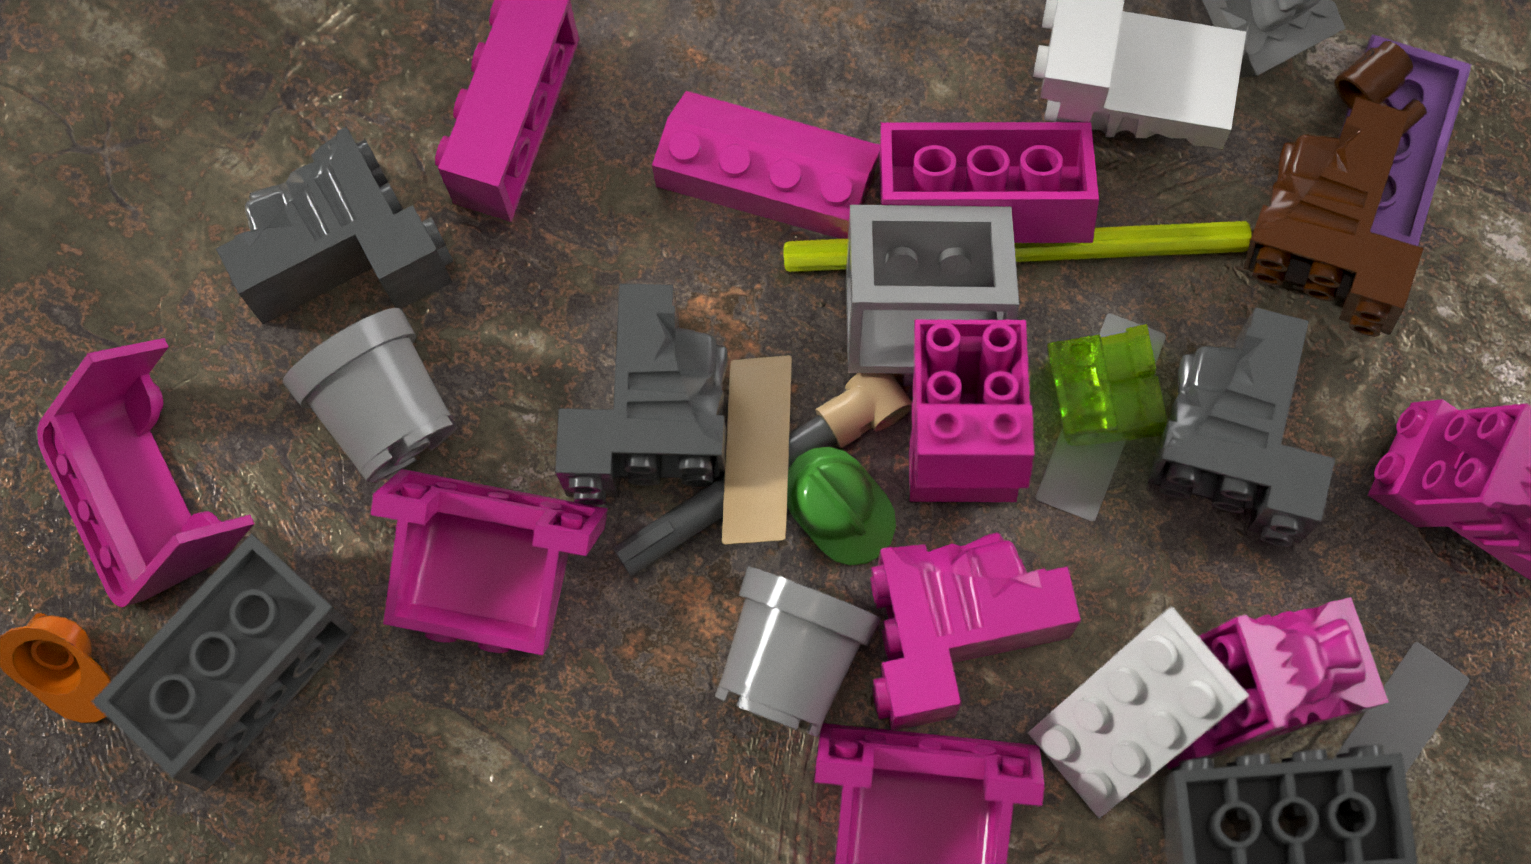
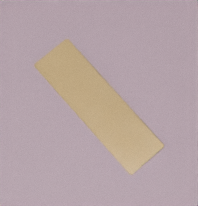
(757, 450)

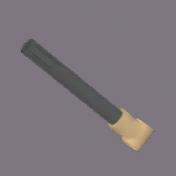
(867, 403)

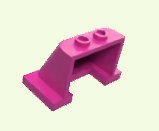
(480, 559)
(925, 794)

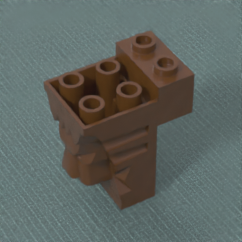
(1323, 220)

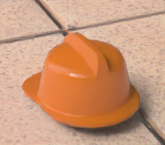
(55, 665)

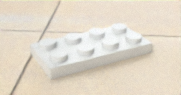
(1137, 712)

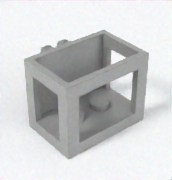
(923, 266)

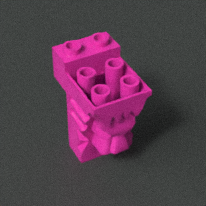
(970, 411)
(1463, 474)
(957, 609)
(1297, 675)

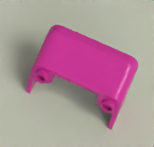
(119, 483)

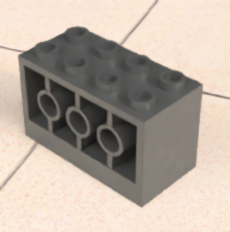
(224, 665)
(1307, 791)

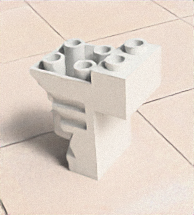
(1139, 72)

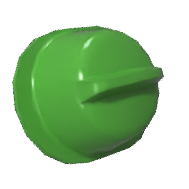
(840, 506)

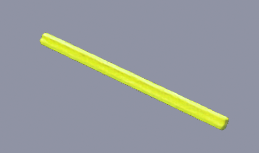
(1107, 243)

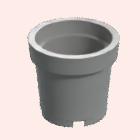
(373, 394)
(792, 649)

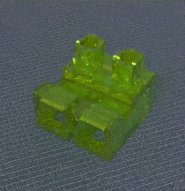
(1107, 387)

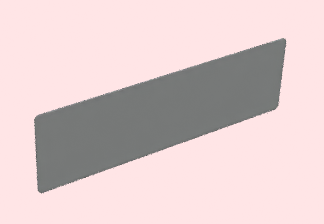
(1081, 474)
(1418, 699)

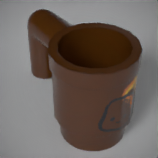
(1378, 77)

